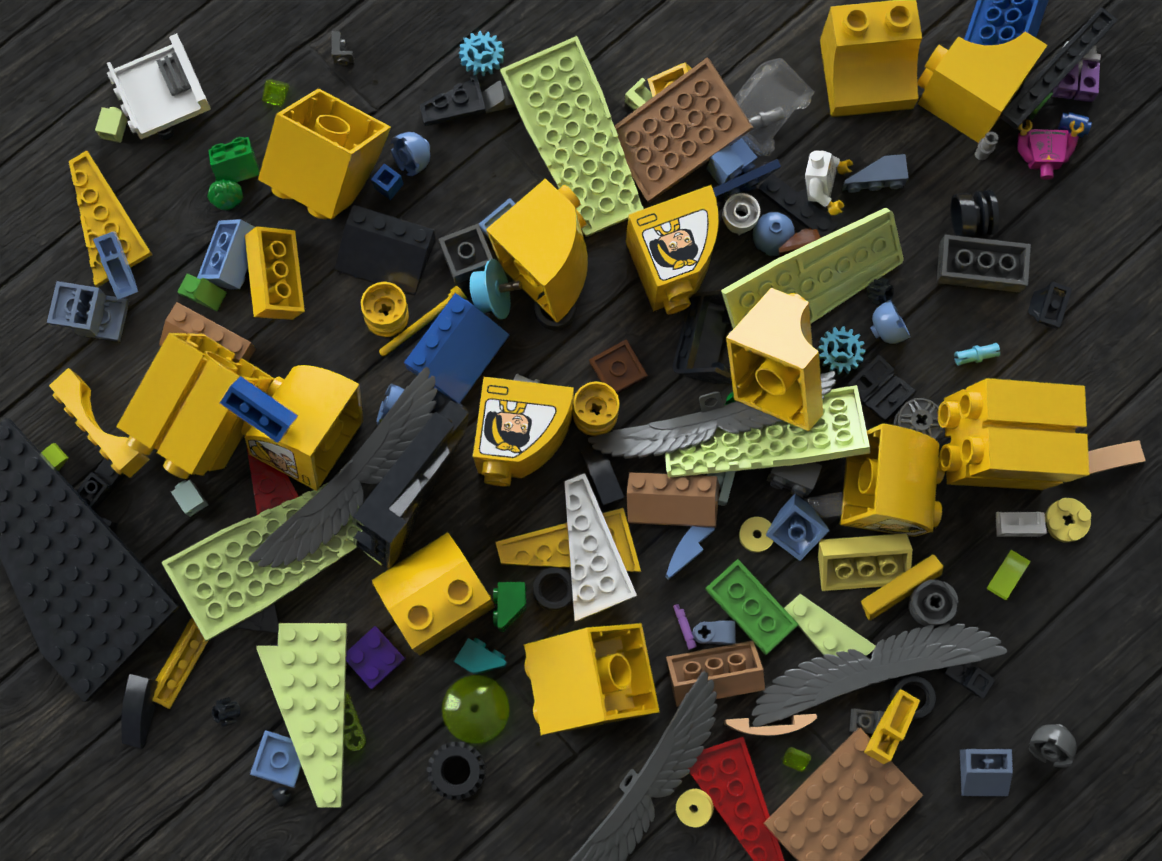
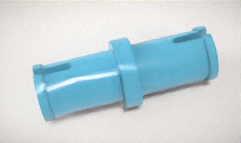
(977, 354)

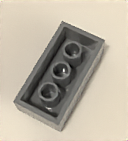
(983, 263)

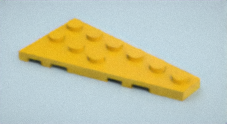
(103, 214)
(551, 545)

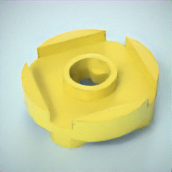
(1080, 515)

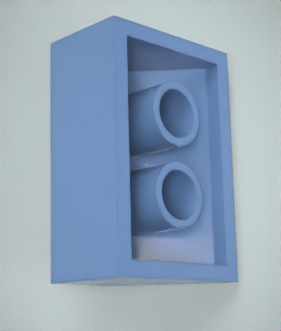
(227, 255)

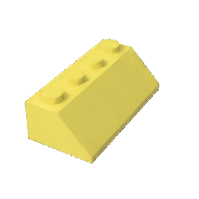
(863, 561)

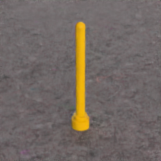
(419, 323)

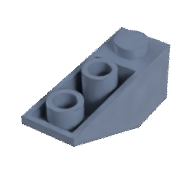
(886, 172)

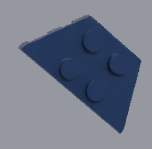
(745, 182)

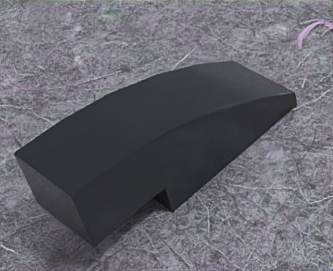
(602, 476)
(137, 710)

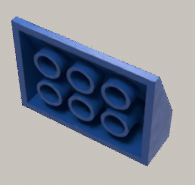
(1004, 20)
(457, 348)

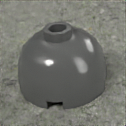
(1054, 744)

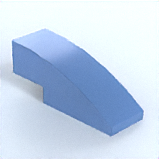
(116, 265)
(688, 549)

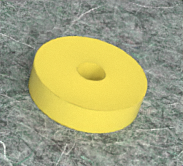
(749, 541)
(687, 814)

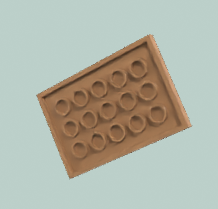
(680, 129)
(843, 806)

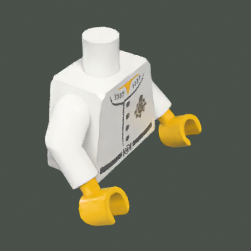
(821, 176)

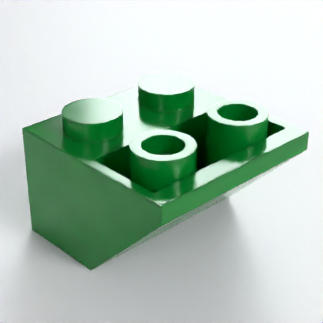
(234, 160)
(511, 603)

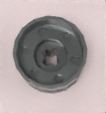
(919, 409)

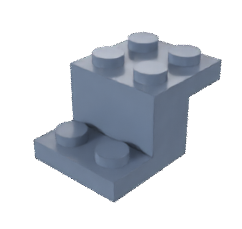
(88, 311)

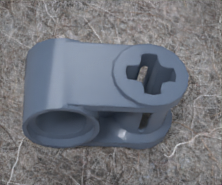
(718, 632)

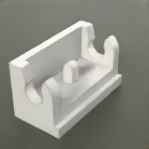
(1020, 524)

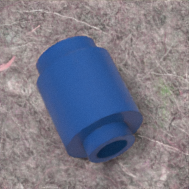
(1067, 118)

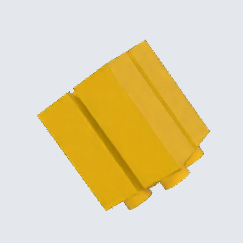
(181, 407)
(1014, 434)

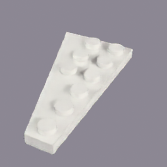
(595, 563)

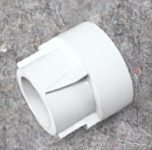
(744, 203)

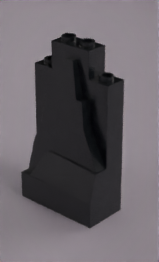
(393, 506)

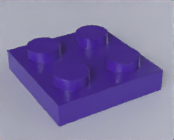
(373, 657)

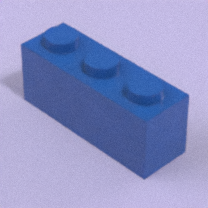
(258, 409)

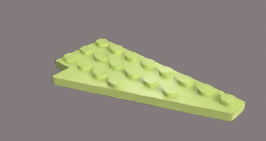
(309, 687)

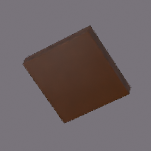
(618, 367)

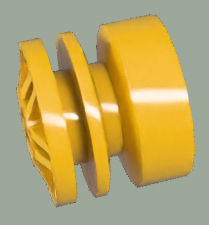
(381, 298)
(602, 399)

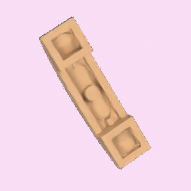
(1115, 456)
(742, 725)

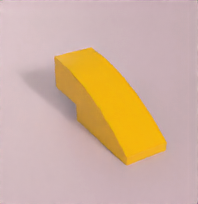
(892, 727)

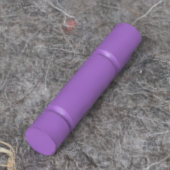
(685, 627)

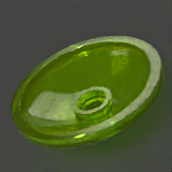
(492, 710)

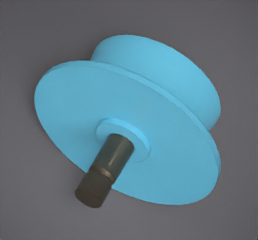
(491, 289)

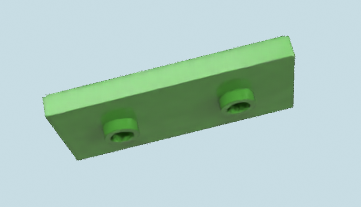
(751, 607)

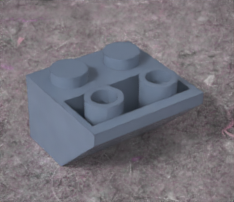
(986, 772)

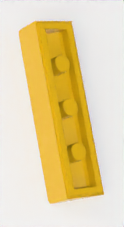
(901, 587)
(179, 665)

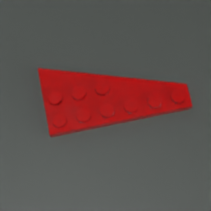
(732, 784)

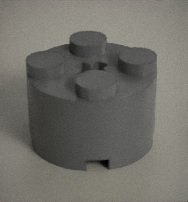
(942, 611)

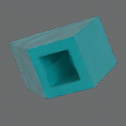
(478, 659)

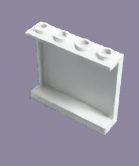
(148, 96)

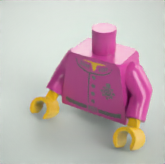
(1047, 148)

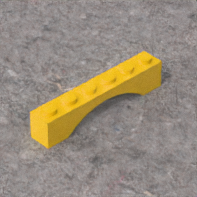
(75, 394)

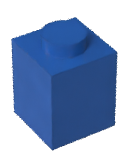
(387, 181)

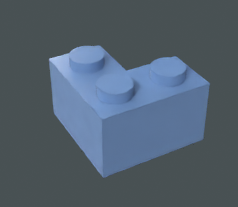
(731, 162)

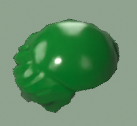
(225, 194)

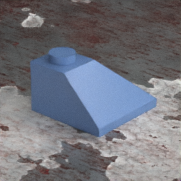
(797, 527)

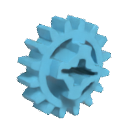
(480, 51)
(836, 343)

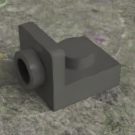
(339, 53)

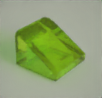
(275, 92)
(796, 759)

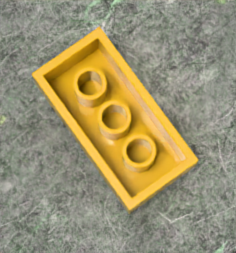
(274, 273)

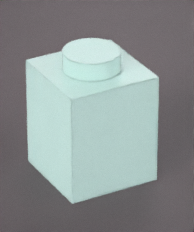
(189, 497)

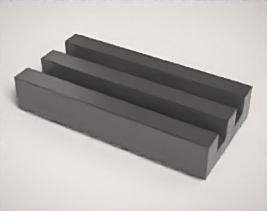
(168, 60)

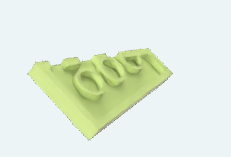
(825, 630)

